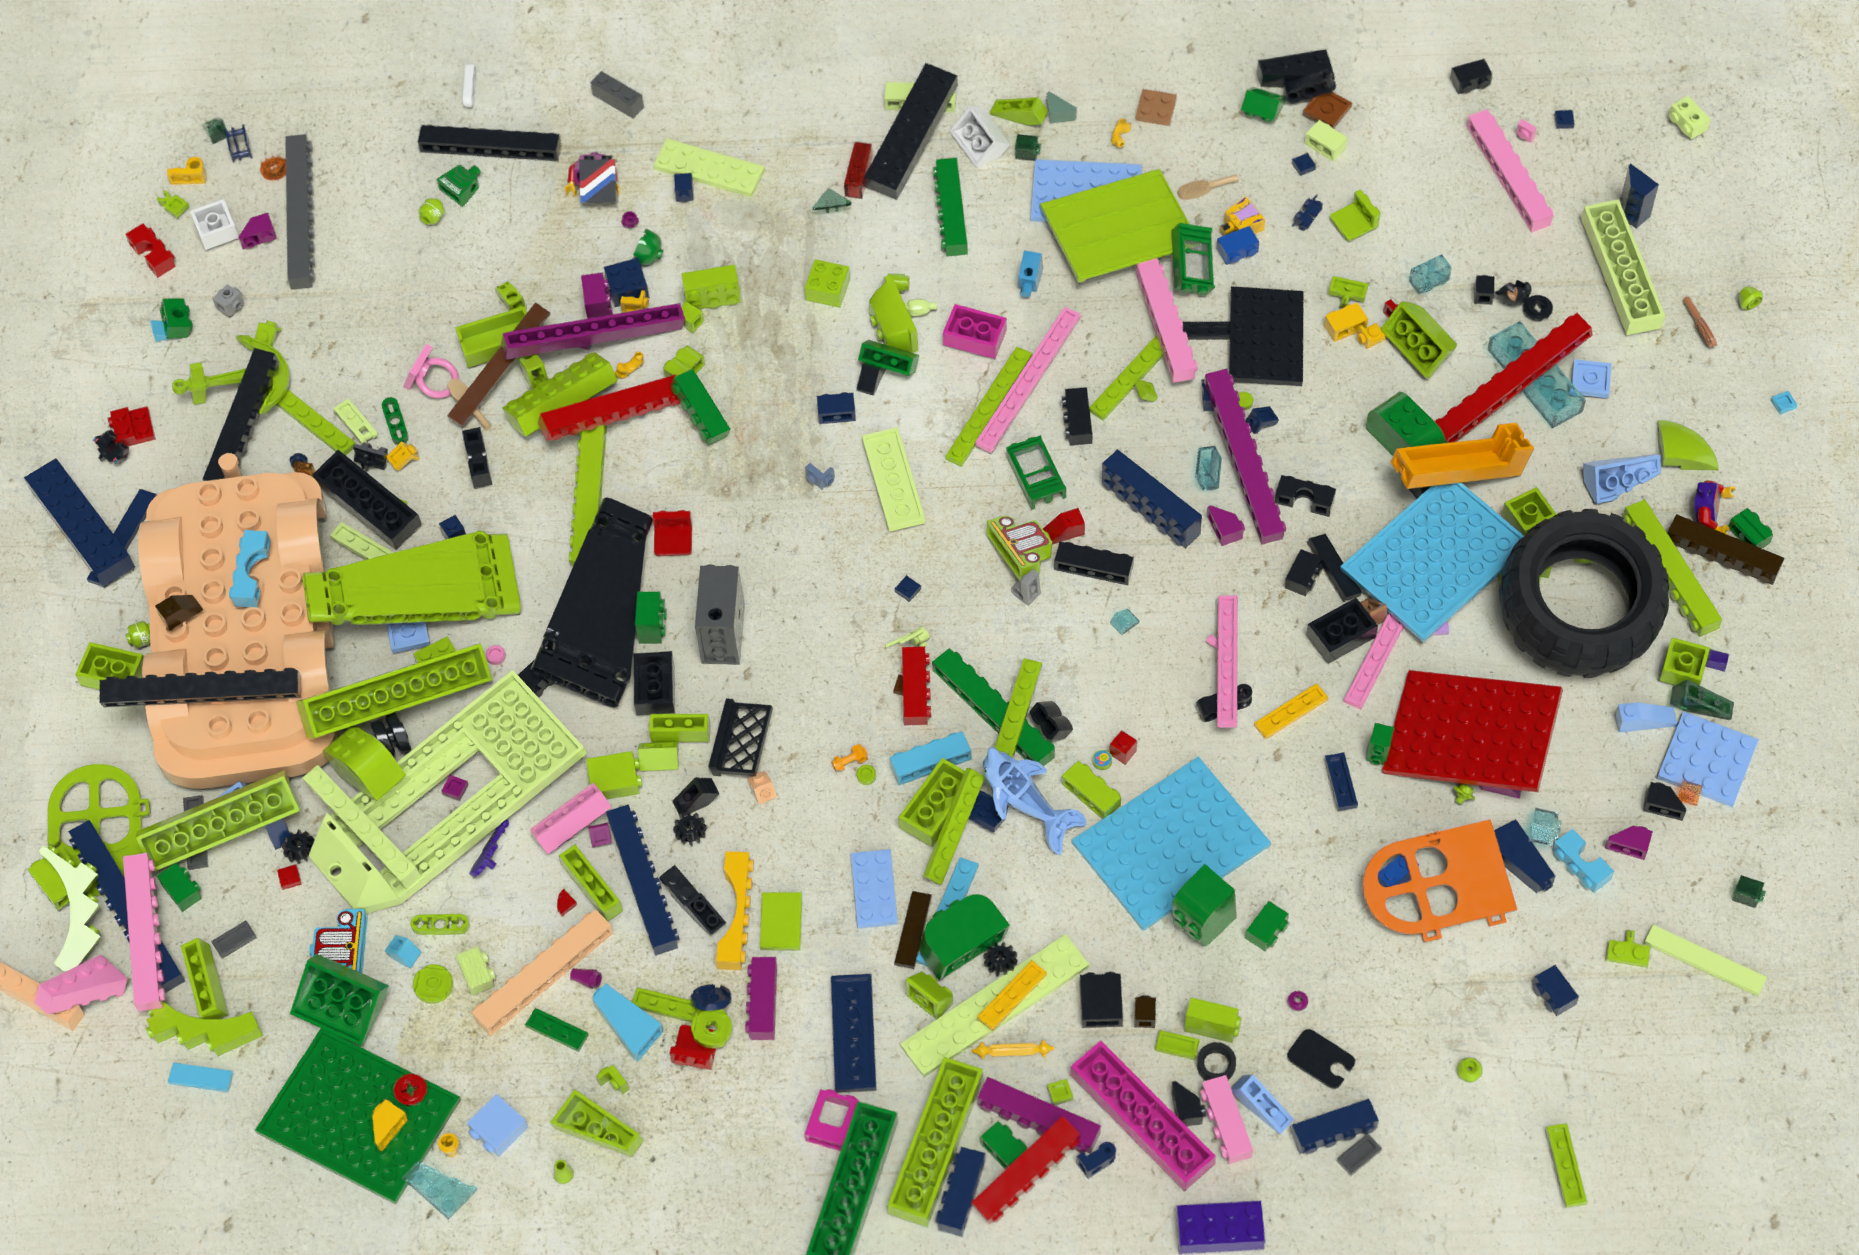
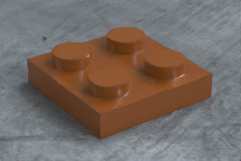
(1327, 108)

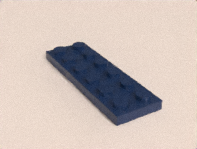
(853, 1033)

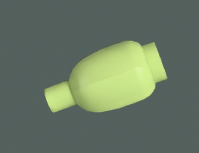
(919, 307)

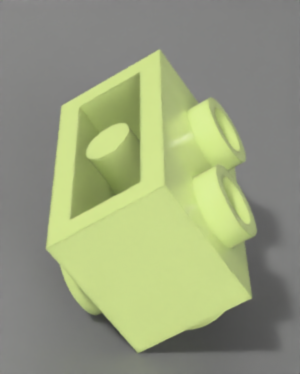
(1689, 117)

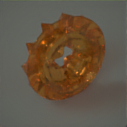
(275, 173)

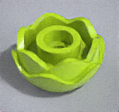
(1469, 1075)

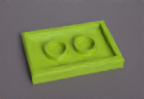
(781, 921)

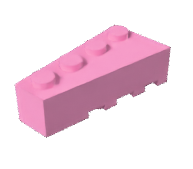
(80, 985)

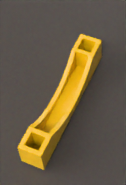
(730, 947)

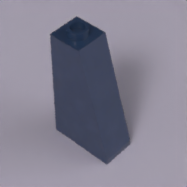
(1523, 858)

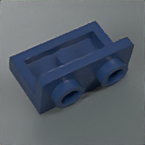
(984, 812)

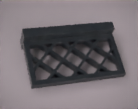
(725, 733)

